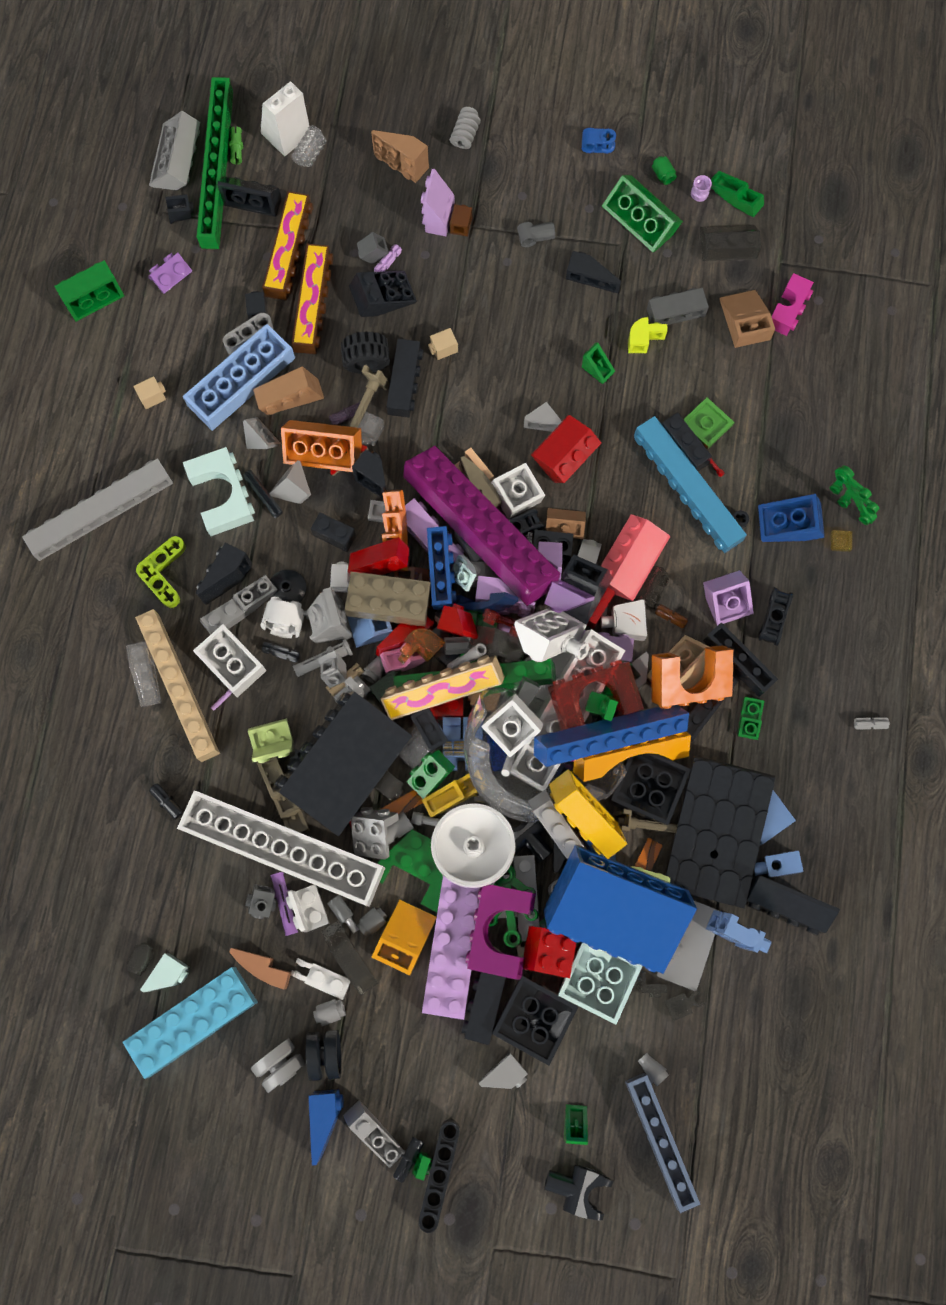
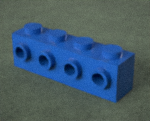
(440, 569)

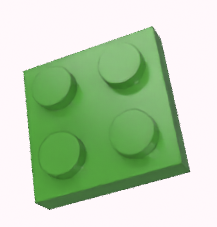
(708, 422)

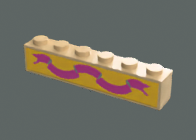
(443, 687)

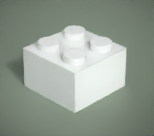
(518, 490)
(512, 725)

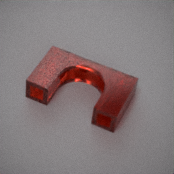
(617, 678)

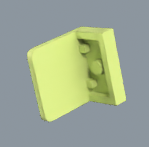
(271, 740)

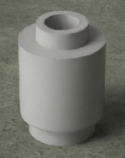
(329, 1012)

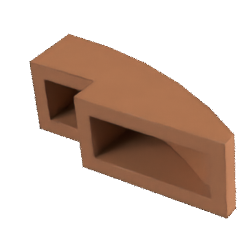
(262, 968)

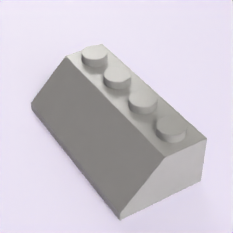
(175, 152)

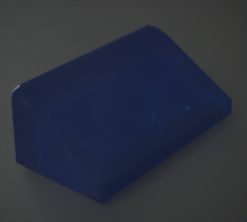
(496, 753)

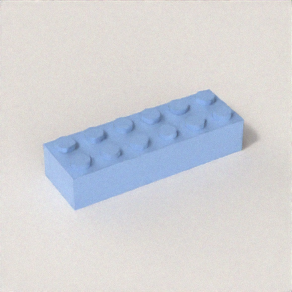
(237, 376)

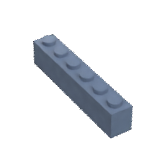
(662, 1143)

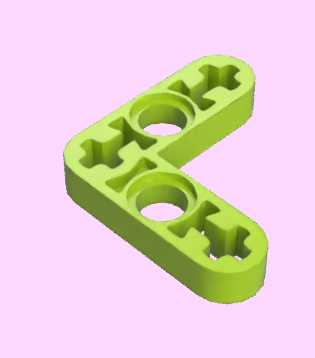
(155, 569)

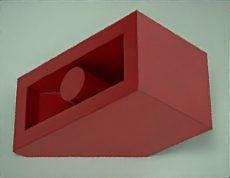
(457, 621)

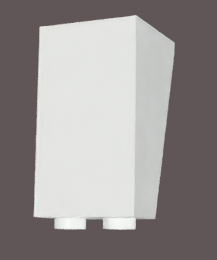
(284, 118)

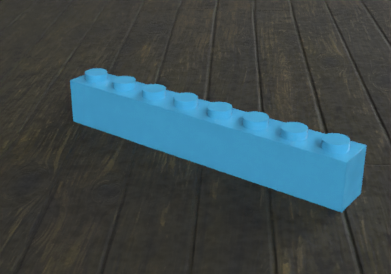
(689, 484)

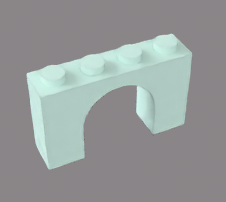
(236, 510)

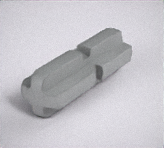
(875, 722)

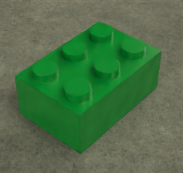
(89, 290)

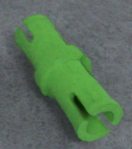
(236, 145)

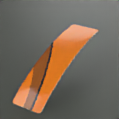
(405, 803)
(649, 854)

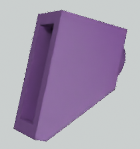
(566, 597)

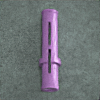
(278, 879)

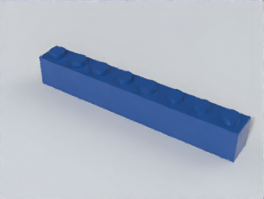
(609, 735)

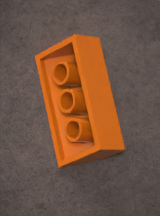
(321, 445)

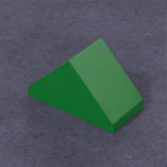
(597, 363)
(576, 1125)

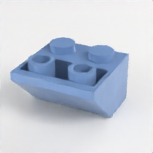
(368, 631)

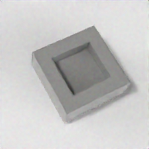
(376, 510)

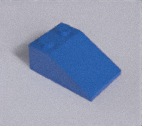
(791, 519)
(323, 1113)

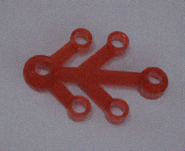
(491, 616)

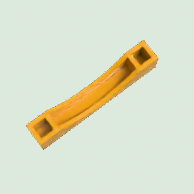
(597, 765)

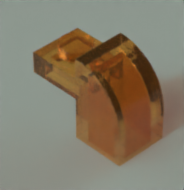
(423, 642)

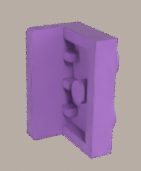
(170, 272)

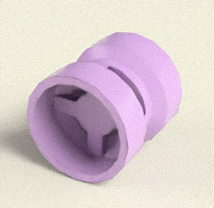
(701, 188)

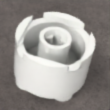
(283, 618)

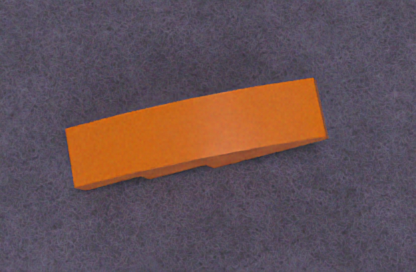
(395, 516)

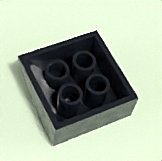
(651, 787)
(535, 1020)

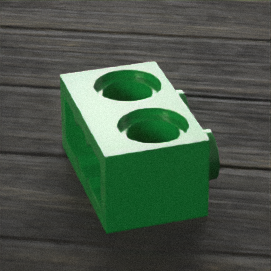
(431, 775)

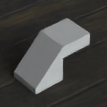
(639, 669)

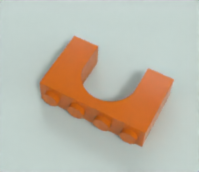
(714, 684)

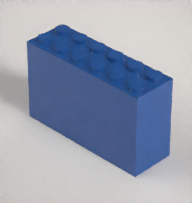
(619, 910)

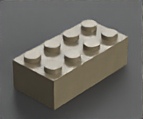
(388, 599)

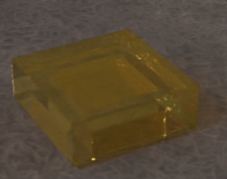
(841, 540)

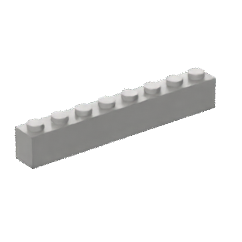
(97, 509)

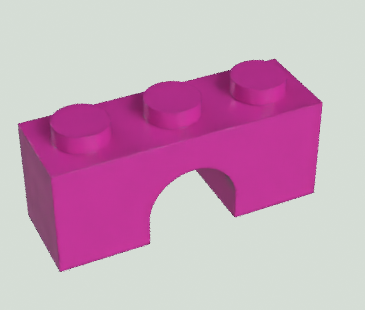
(796, 293)

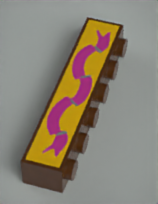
(287, 246)
(311, 299)

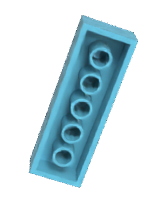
(189, 1022)

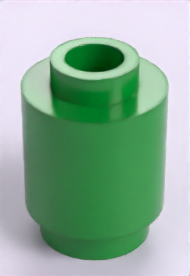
(664, 170)

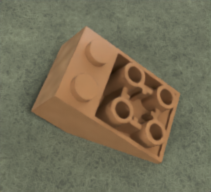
(401, 153)
(747, 318)

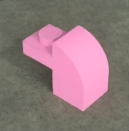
(391, 662)

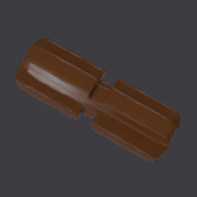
(675, 618)

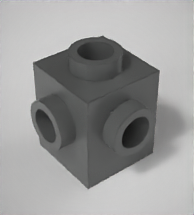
(261, 901)

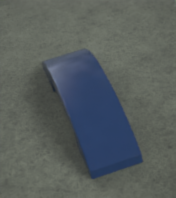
(497, 602)

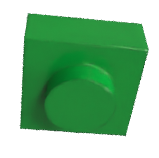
(422, 1166)

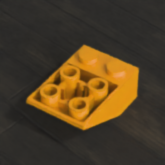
(404, 937)

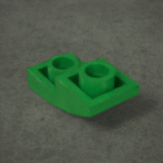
(750, 718)

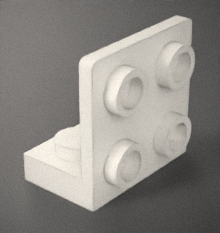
(307, 908)

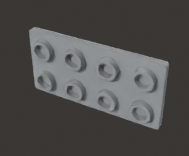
(692, 952)

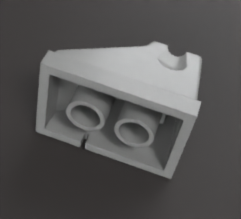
(328, 618)

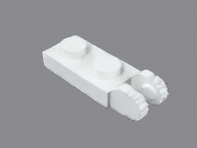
(323, 979)

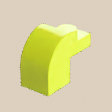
(642, 332)

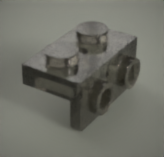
(653, 587)

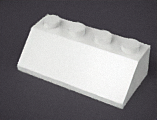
(545, 632)

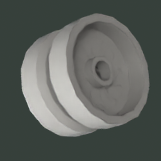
(278, 1065)

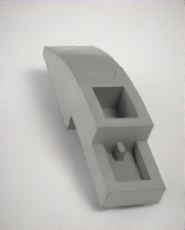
(240, 606)

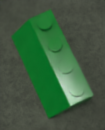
(641, 213)

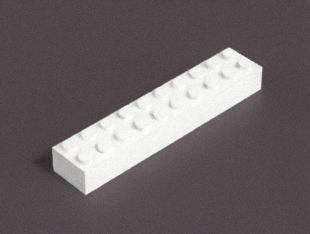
(281, 848)

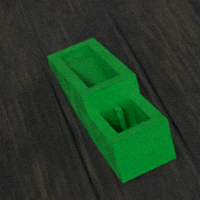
(737, 193)

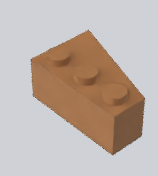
(288, 391)

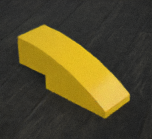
(449, 796)

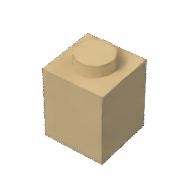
(443, 344)
(150, 392)

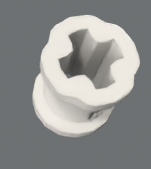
(575, 647)

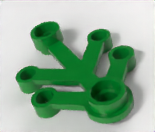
(845, 476)
(510, 915)

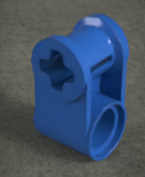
(596, 140)

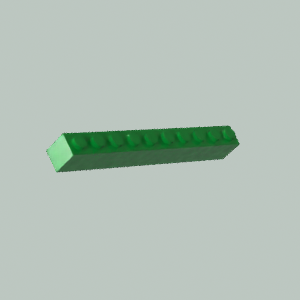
(215, 163)

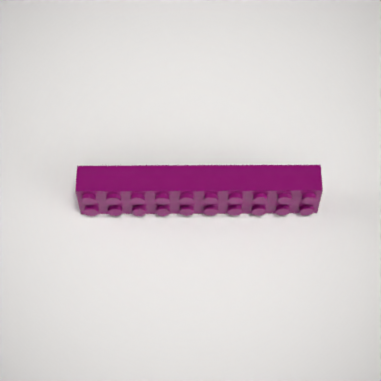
(481, 525)

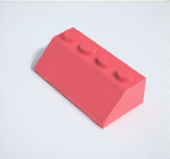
(634, 555)

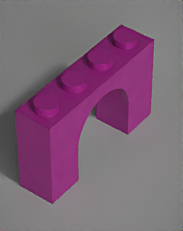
(483, 955)

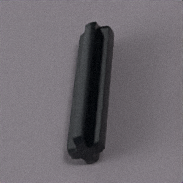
(262, 493)

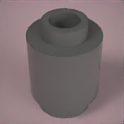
(372, 921)

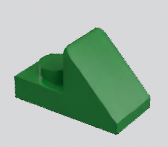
(602, 704)

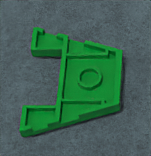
(415, 857)

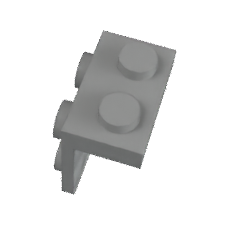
(370, 832)

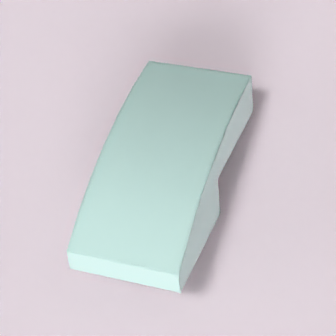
(464, 572)

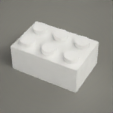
(229, 660)

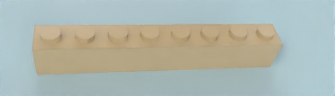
(177, 686)

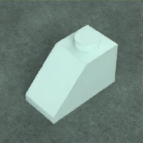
(167, 973)

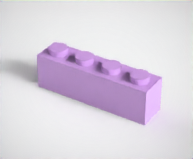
(418, 522)

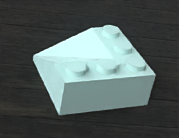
(599, 982)

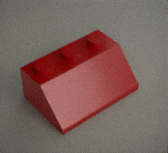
(566, 449)

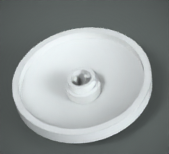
(473, 845)

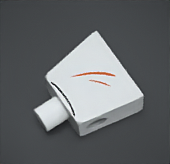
(627, 620)

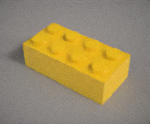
(587, 814)

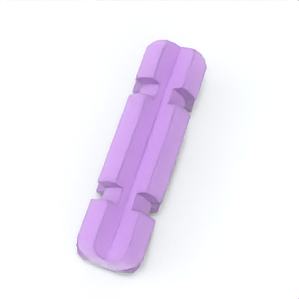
(387, 260)

